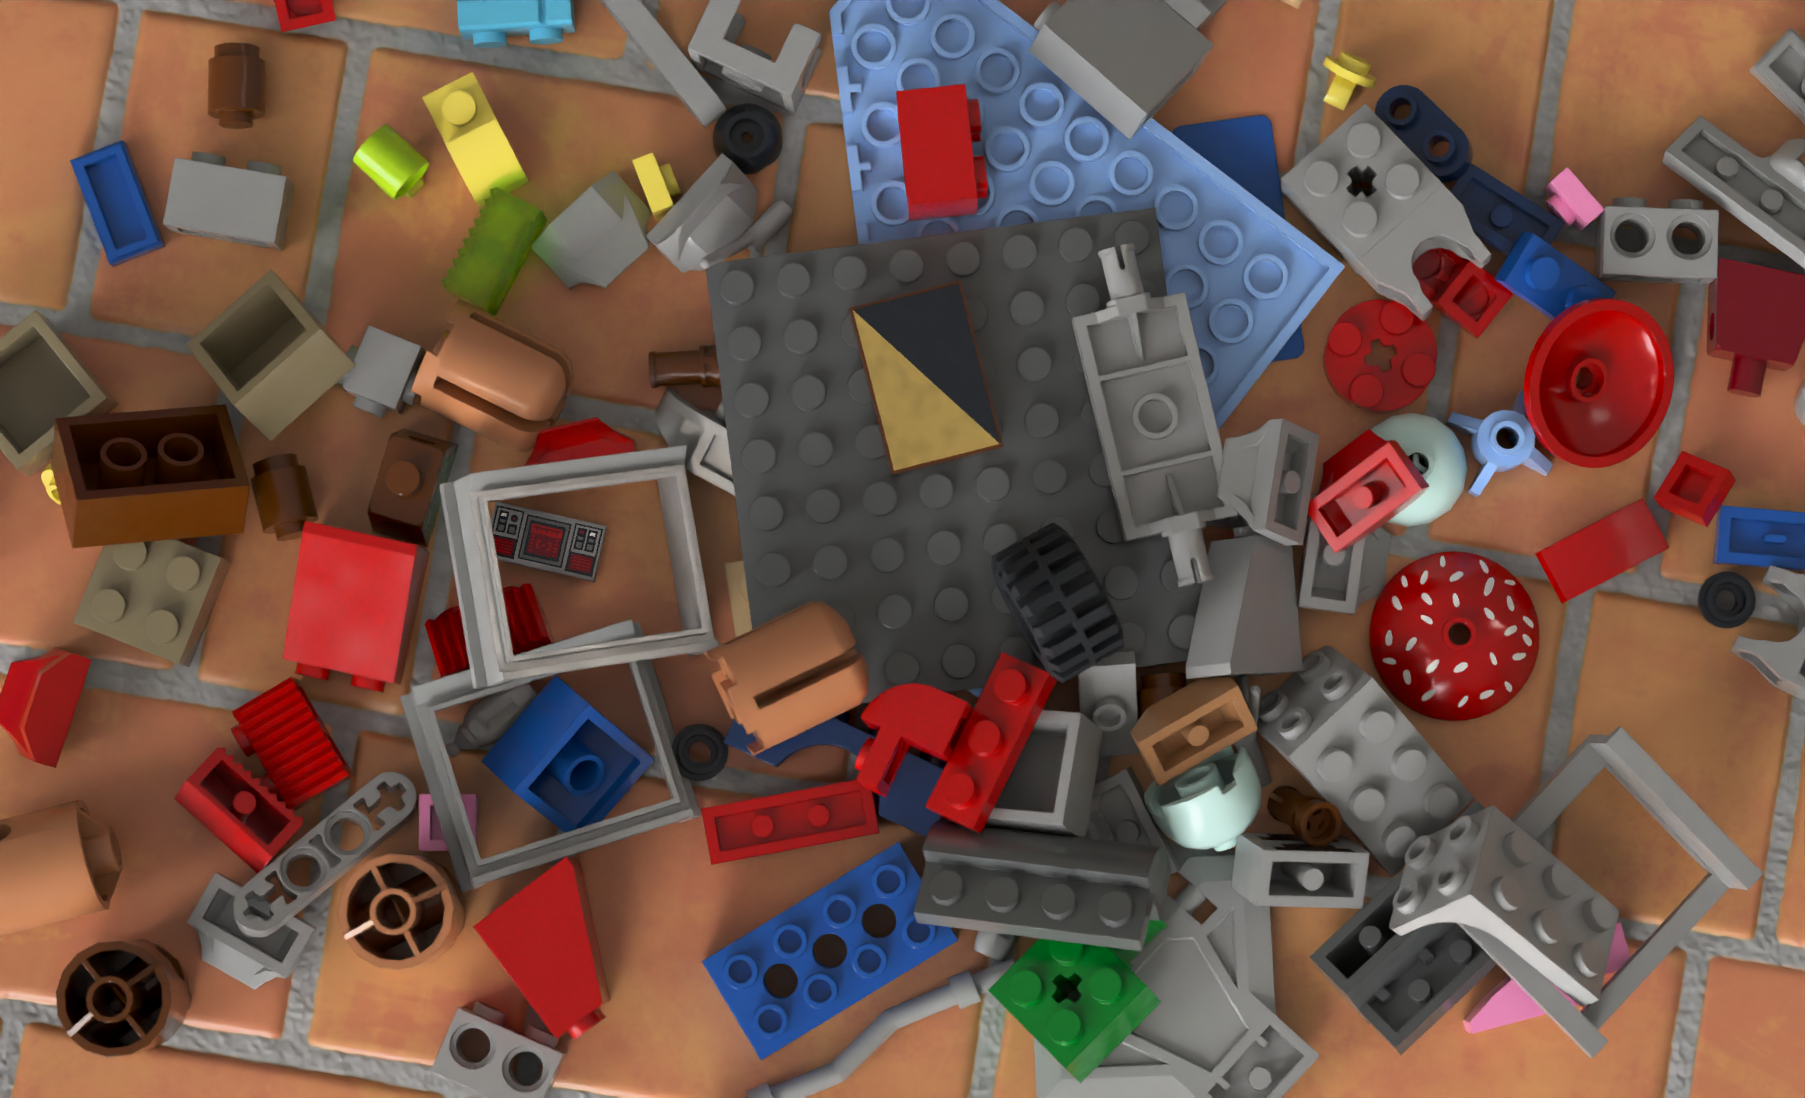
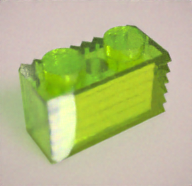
(494, 251)

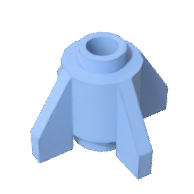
(1487, 450)

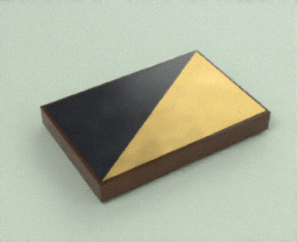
(925, 378)

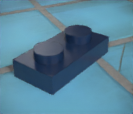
(1501, 213)

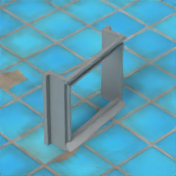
(479, 575)
(458, 688)
(1681, 818)

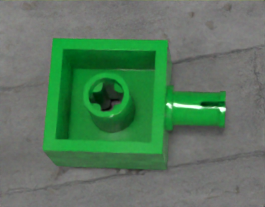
(1106, 1013)

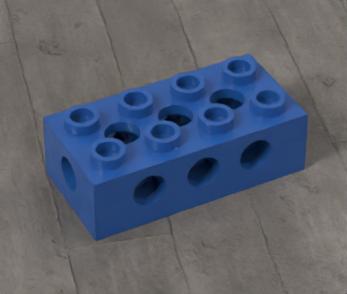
(790, 940)

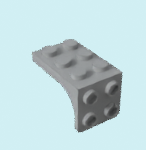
(1361, 755)
(1509, 885)

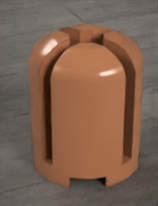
(494, 378)
(790, 674)

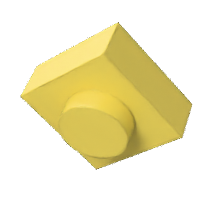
(658, 184)

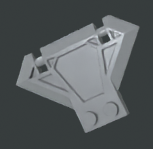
(1216, 1009)

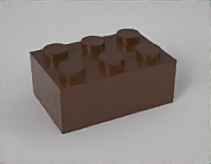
(149, 475)

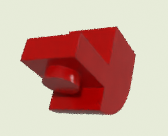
(905, 718)

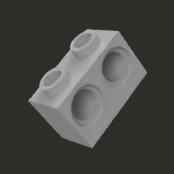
(1658, 258)
(495, 1073)

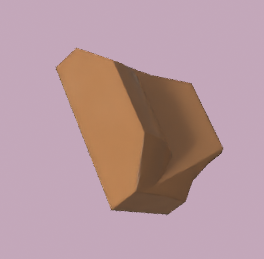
(1192, 726)

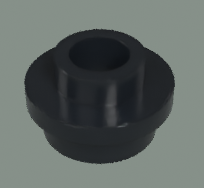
(1743, 595)
(712, 739)

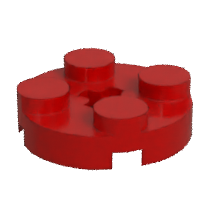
(1367, 385)

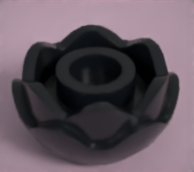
(766, 134)

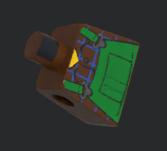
(409, 486)

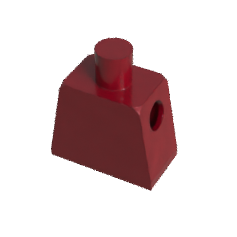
(1755, 321)

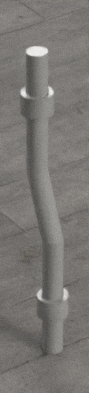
(963, 990)

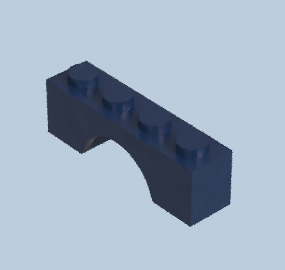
(909, 791)

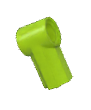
(392, 163)

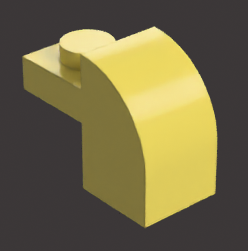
(475, 138)

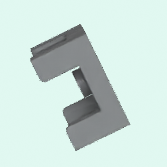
(749, 68)

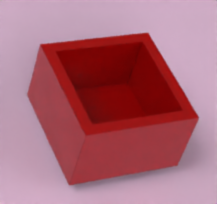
(938, 153)

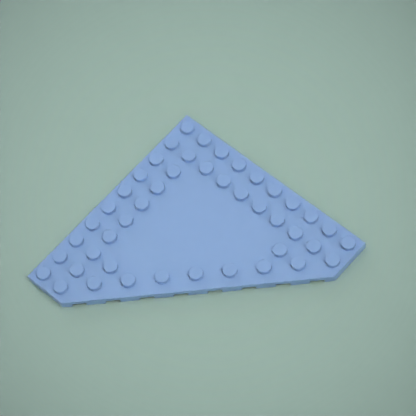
(1058, 158)

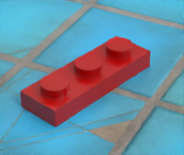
(991, 743)
(789, 821)

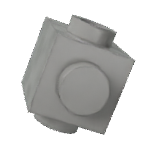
(383, 372)

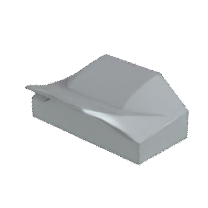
(706, 216)
(596, 234)
(1271, 478)
(1343, 578)
(240, 955)

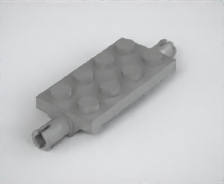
(1153, 415)

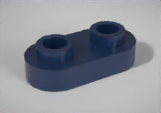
(1424, 129)

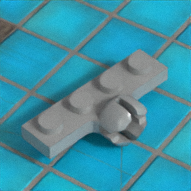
(1756, 190)

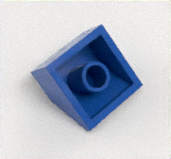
(567, 758)

